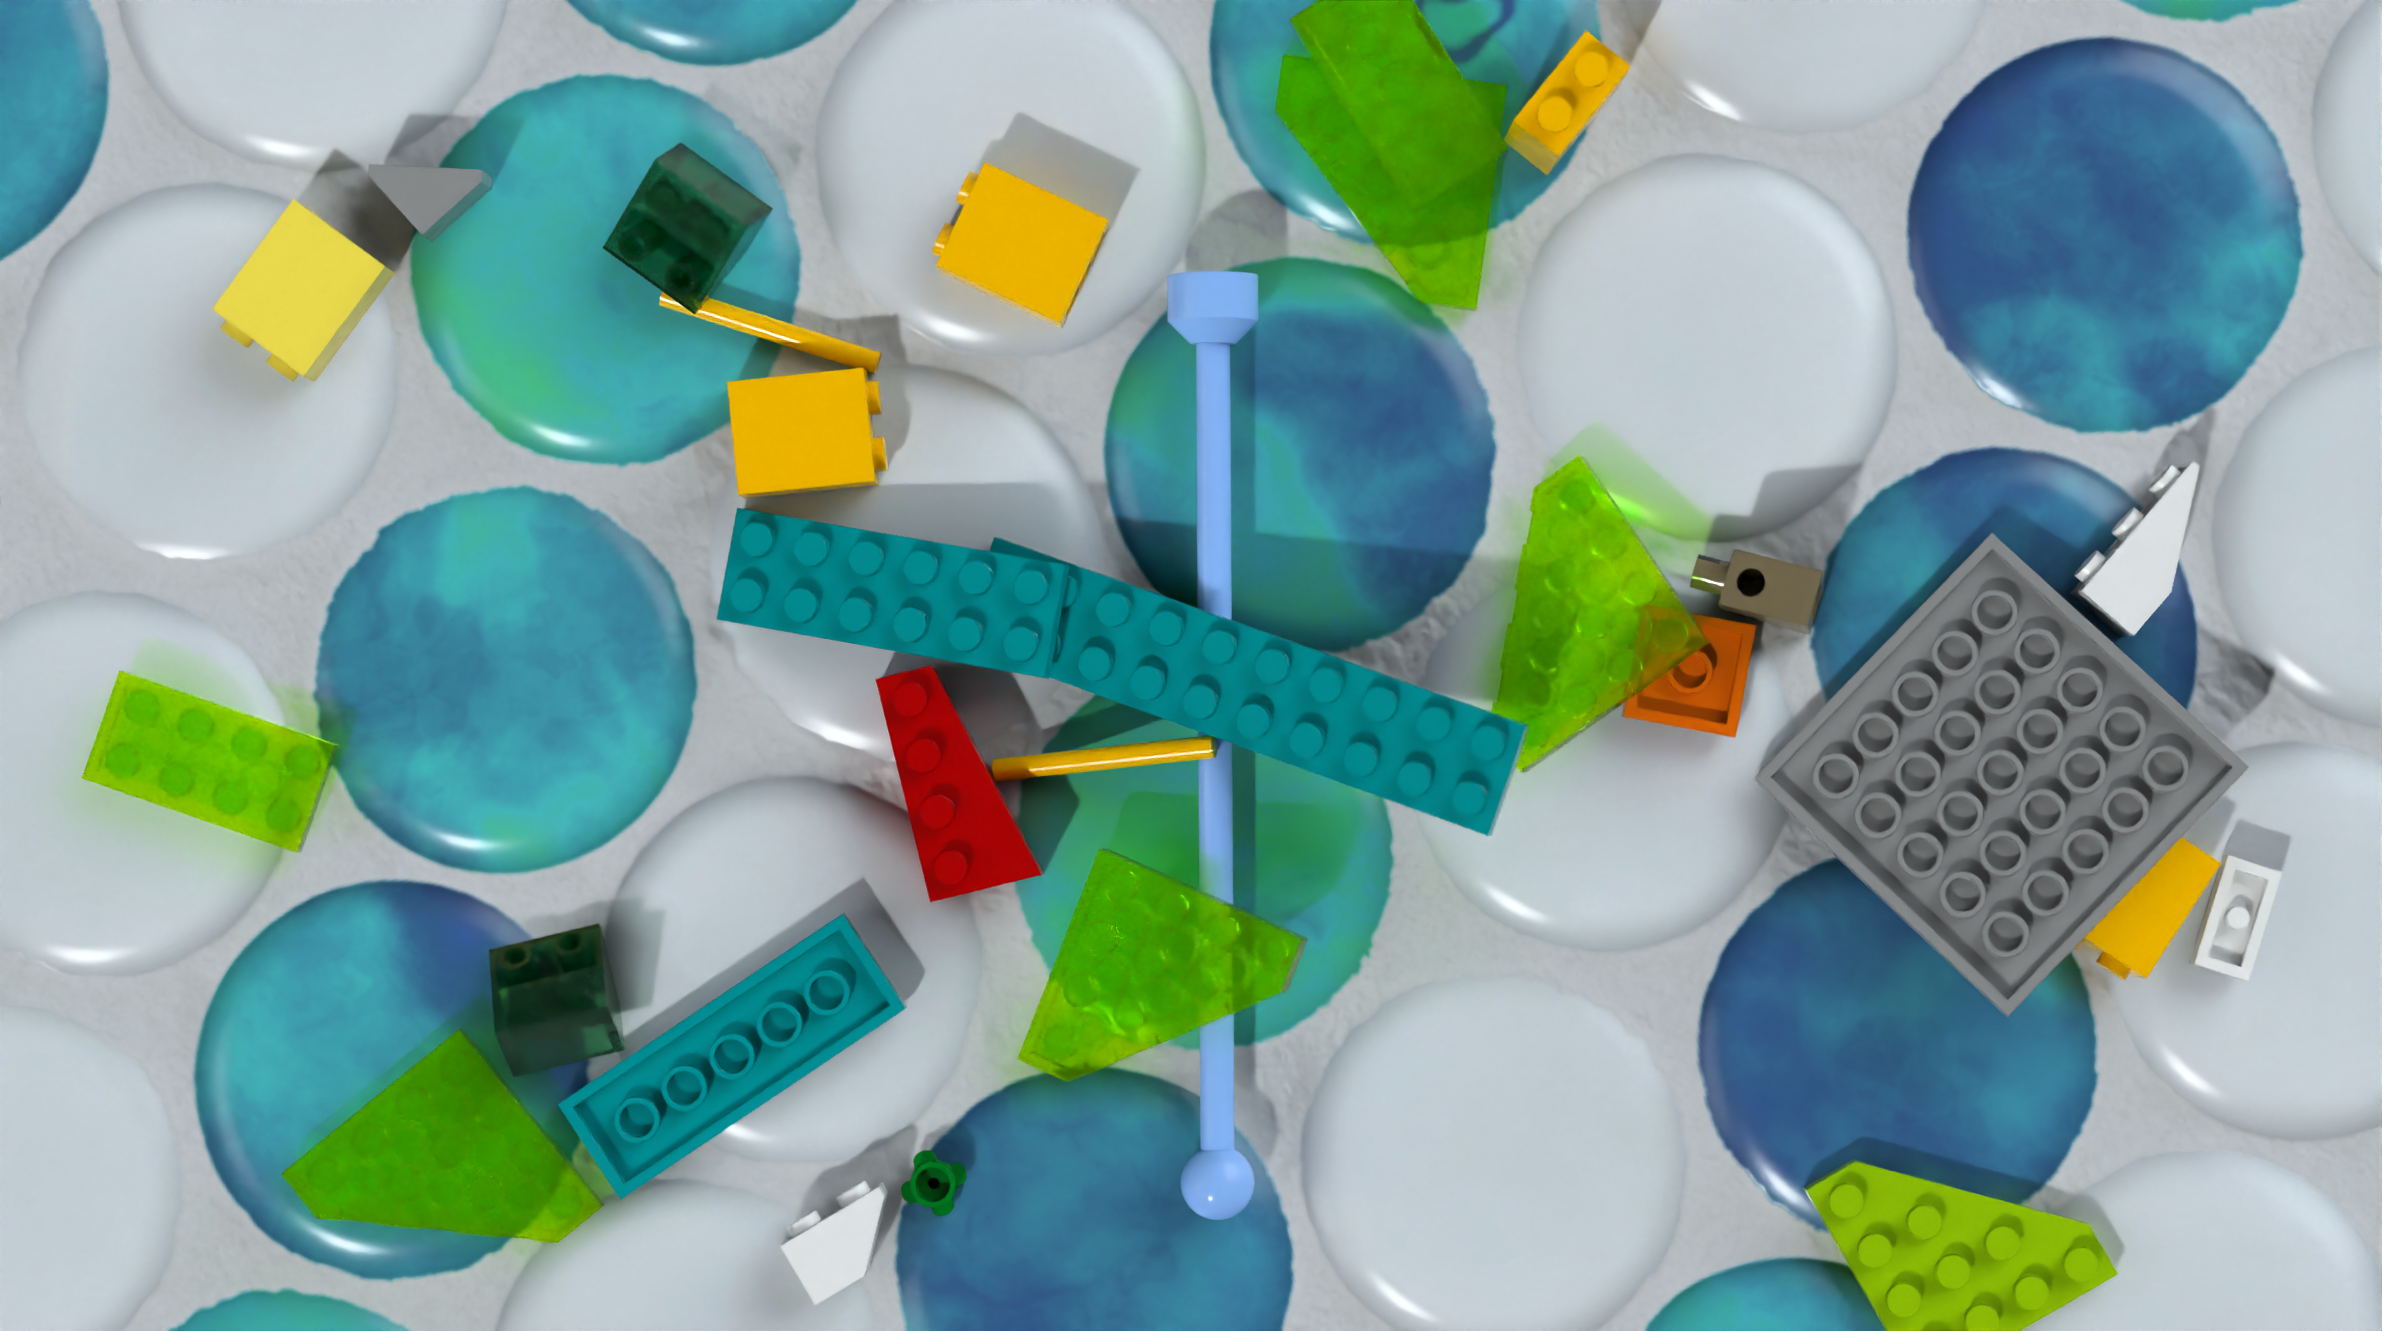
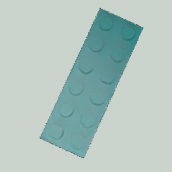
(893, 593)
(732, 1056)

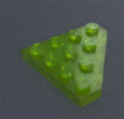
(1432, 249)
(1587, 616)
(1149, 966)
(446, 1154)

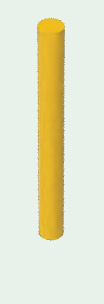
(782, 333)
(1104, 758)

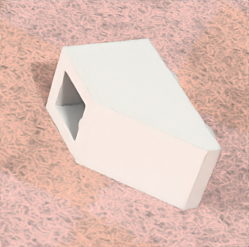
(838, 1247)

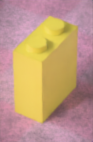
(301, 293)

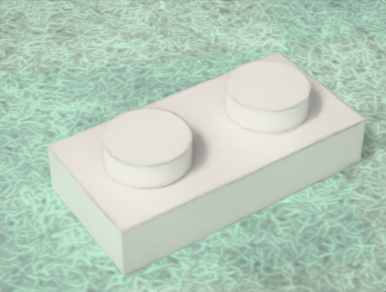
(2235, 917)

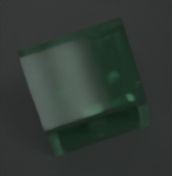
(686, 227)
(555, 1000)

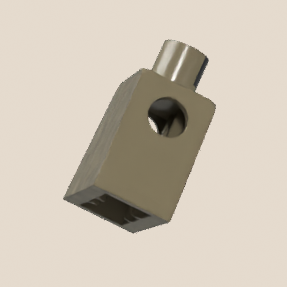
(1788, 596)

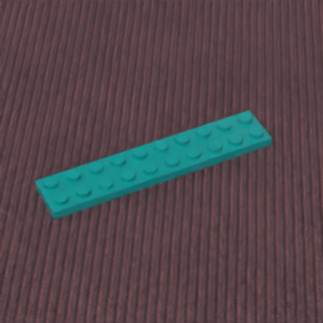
(1282, 698)

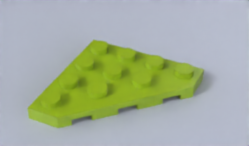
(1951, 1255)

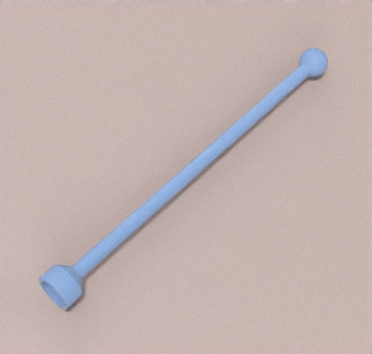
(1212, 314)

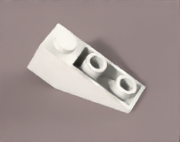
(2142, 562)

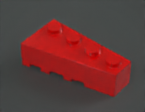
(953, 803)

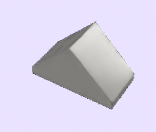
(430, 195)

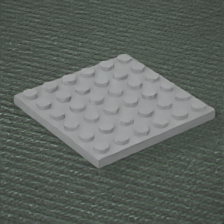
(2000, 774)

